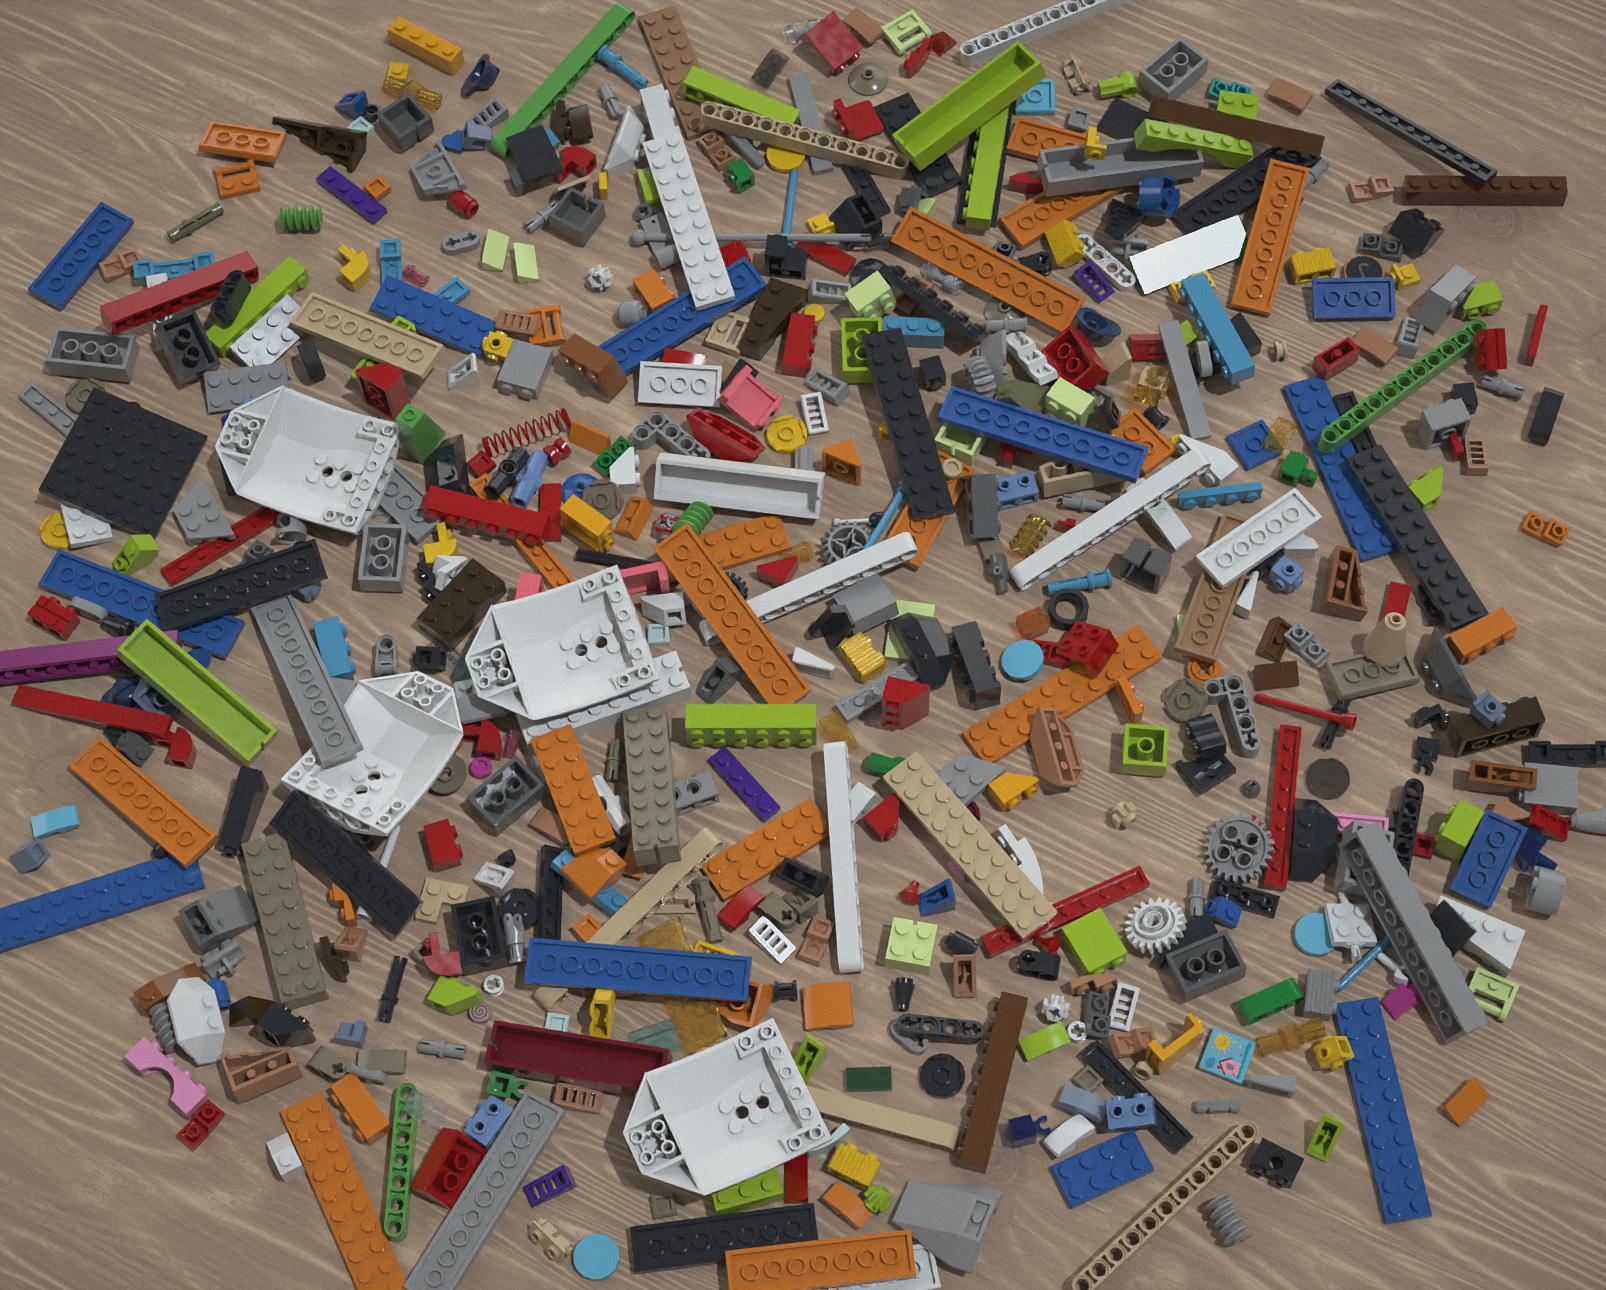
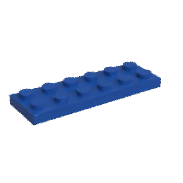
(81, 255)
(433, 315)

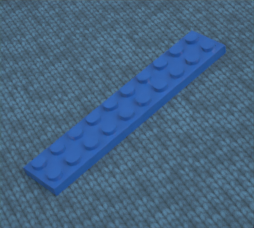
(678, 321)
(1314, 411)
(1043, 434)
(133, 600)
(96, 901)
(638, 970)
(1383, 1112)

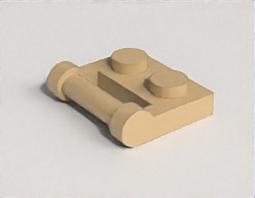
(722, 331)

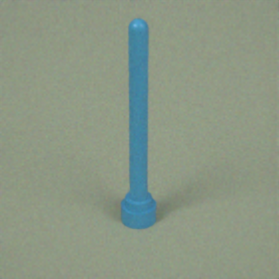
(790, 204)
(887, 515)
(1363, 963)

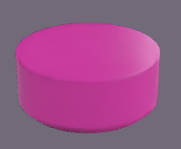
(481, 767)

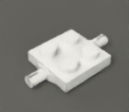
(1350, 925)

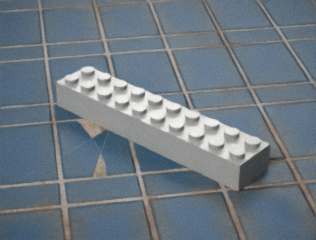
(1412, 933)

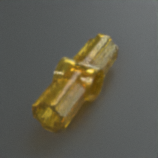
(423, 96)
(1290, 1037)

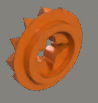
(1193, 670)

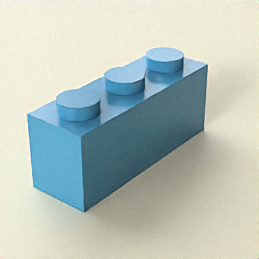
(918, 331)
(334, 649)

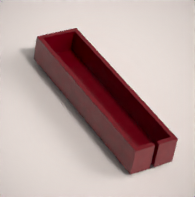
(572, 1057)

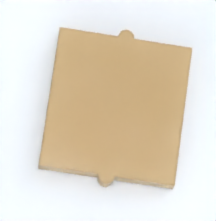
(572, 184)

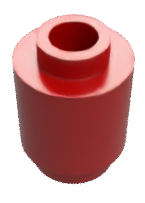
(464, 203)

